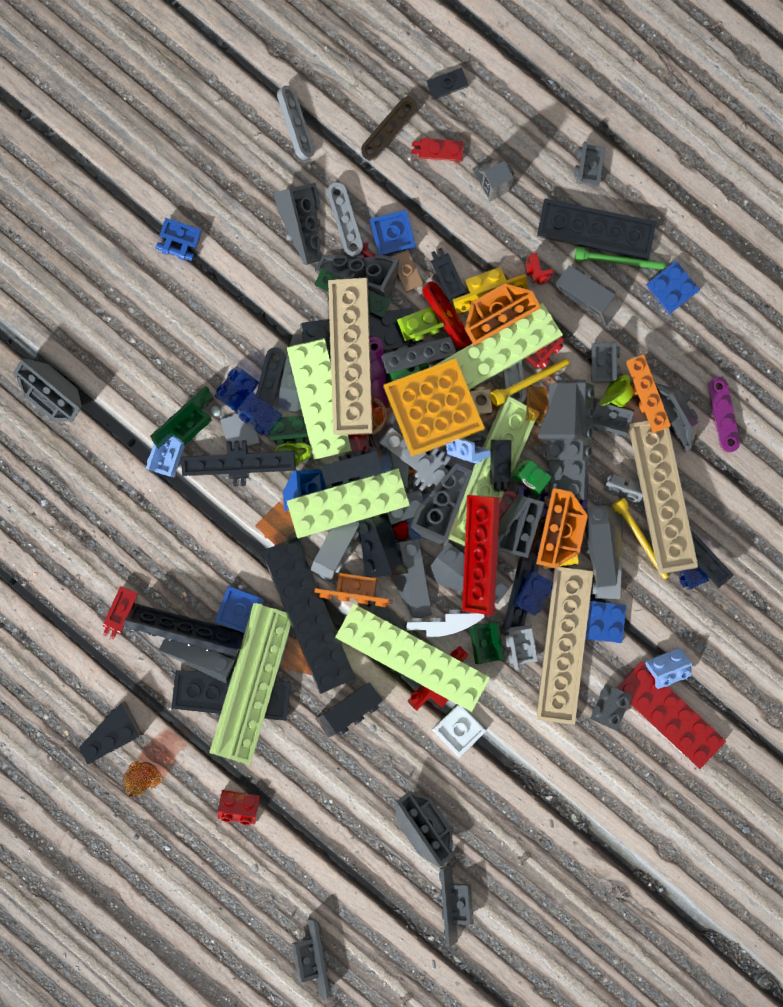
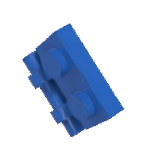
(179, 233)

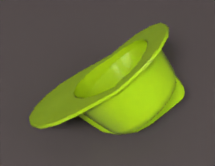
(618, 392)

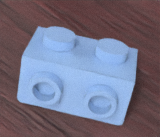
(467, 451)
(166, 458)
(669, 668)

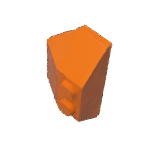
(498, 310)
(562, 529)

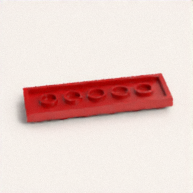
(480, 554)
(671, 716)

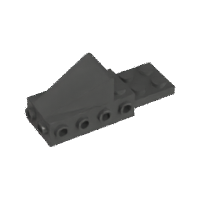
(569, 435)

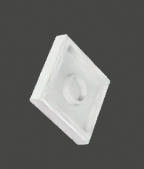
(459, 730)

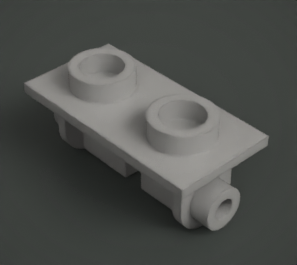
(616, 487)

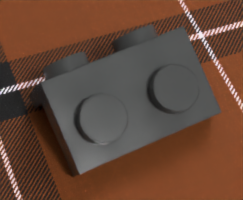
(589, 165)
(604, 362)
(612, 418)
(415, 500)
(610, 707)

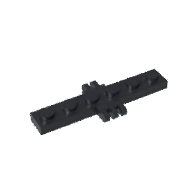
(238, 463)

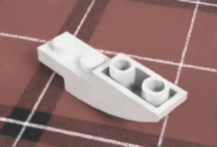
(453, 623)

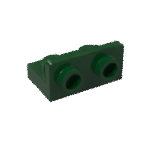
(289, 429)

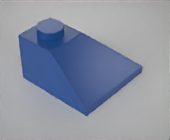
(302, 484)

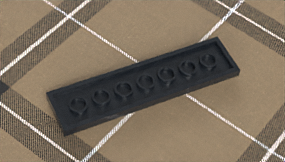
(308, 615)

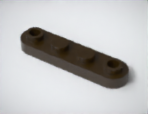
(389, 128)

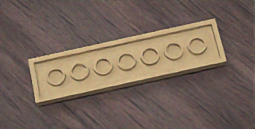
(350, 356)
(663, 498)
(564, 645)

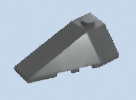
(379, 270)
(604, 541)

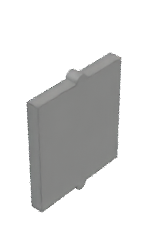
(238, 430)

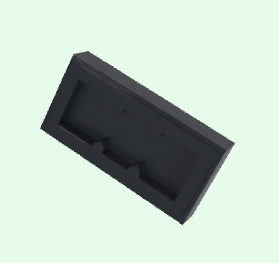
(447, 83)

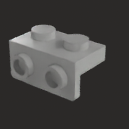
(522, 645)

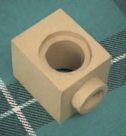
(481, 391)

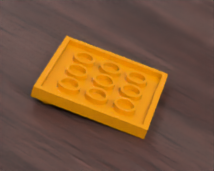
(433, 407)

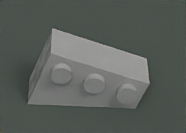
(333, 550)

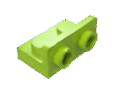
(419, 323)

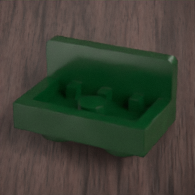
(487, 642)

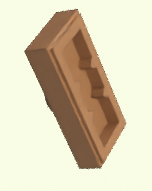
(407, 271)

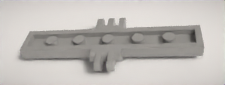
(429, 468)

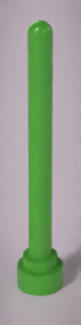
(583, 255)

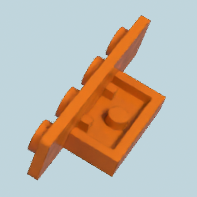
(648, 393)
(355, 588)

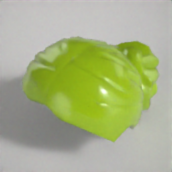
(302, 451)

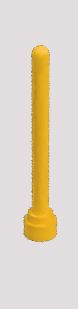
(499, 396)
(621, 507)

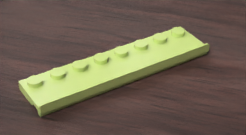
(251, 684)

